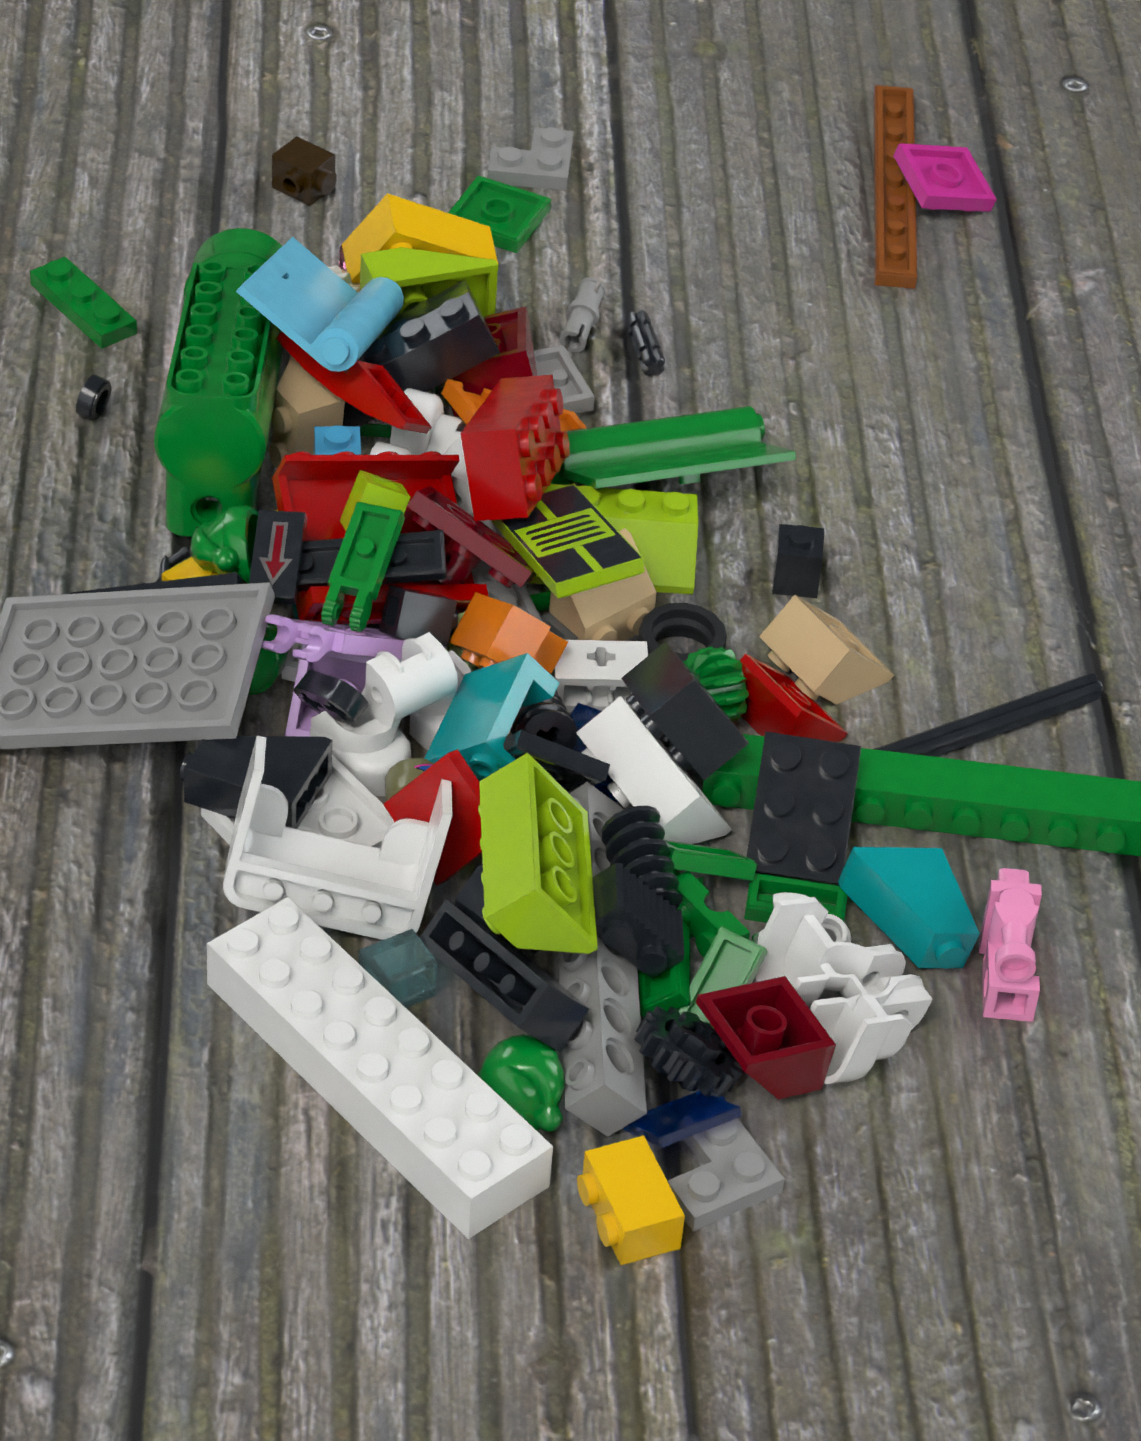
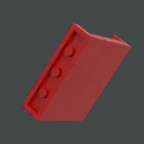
(321, 490)

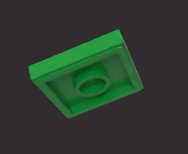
(504, 208)

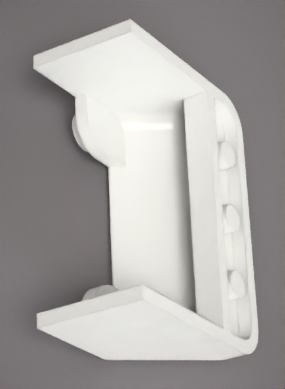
(327, 877)

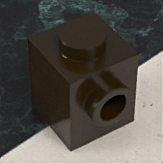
(303, 171)

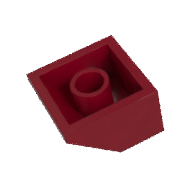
(771, 1035)

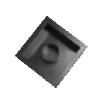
(682, 713)

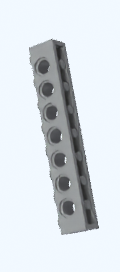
(602, 1056)

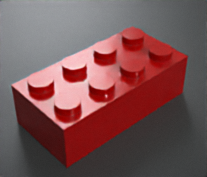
(514, 447)

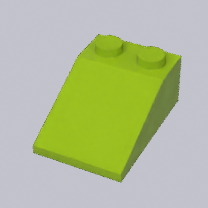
(429, 273)

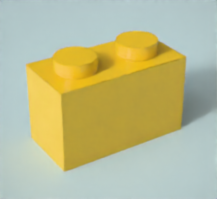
(631, 1200)

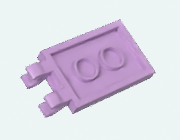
(327, 638)

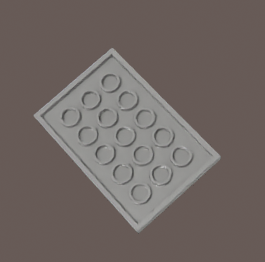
(129, 665)

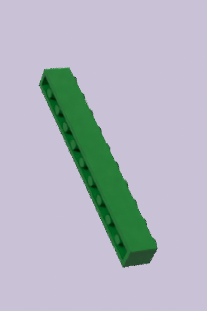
(968, 799)

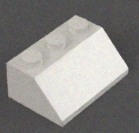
(649, 775)

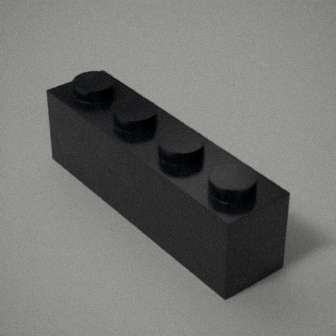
(504, 976)

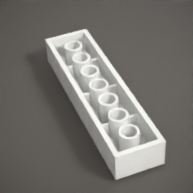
(379, 1067)

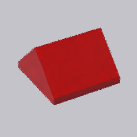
(782, 707)

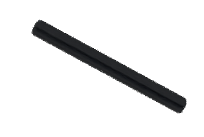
(1000, 718)

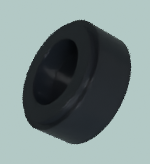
(93, 397)

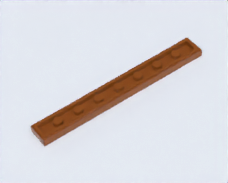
(893, 198)

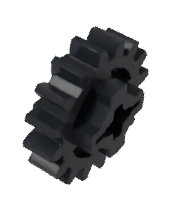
(688, 1051)

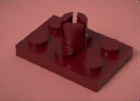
(469, 541)

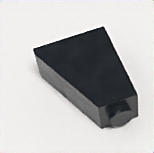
(292, 764)

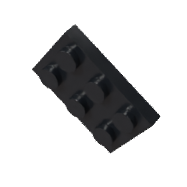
(803, 808)

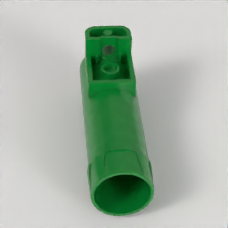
(218, 385)

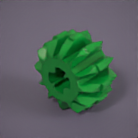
(721, 677)

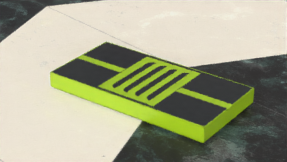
(571, 543)

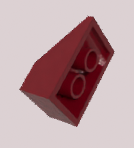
(516, 355)

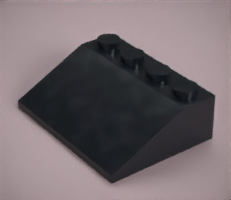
(430, 344)

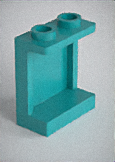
(486, 710)

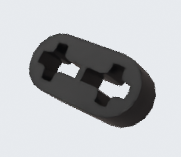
(331, 695)

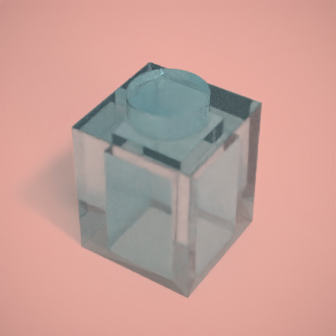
(402, 967)

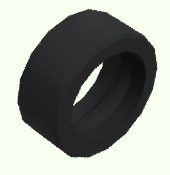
(685, 621)

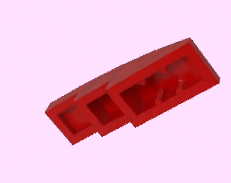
(364, 387)

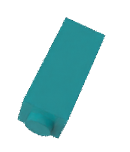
(913, 902)

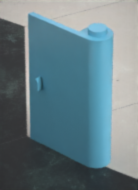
(320, 307)

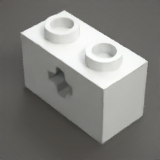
(593, 670)

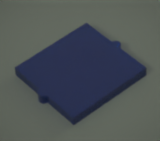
(683, 1118)

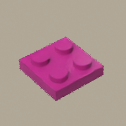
(944, 177)

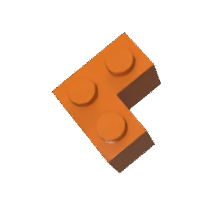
(500, 631)

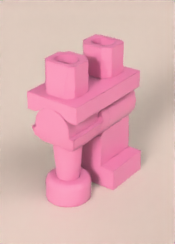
(1006, 941)

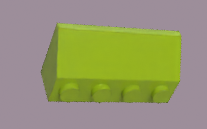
(661, 527)
(536, 861)

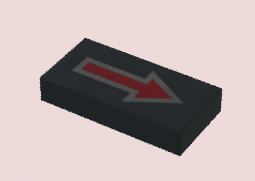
(279, 553)

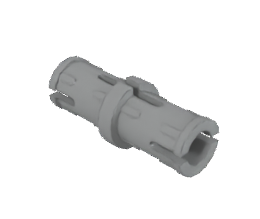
(582, 314)

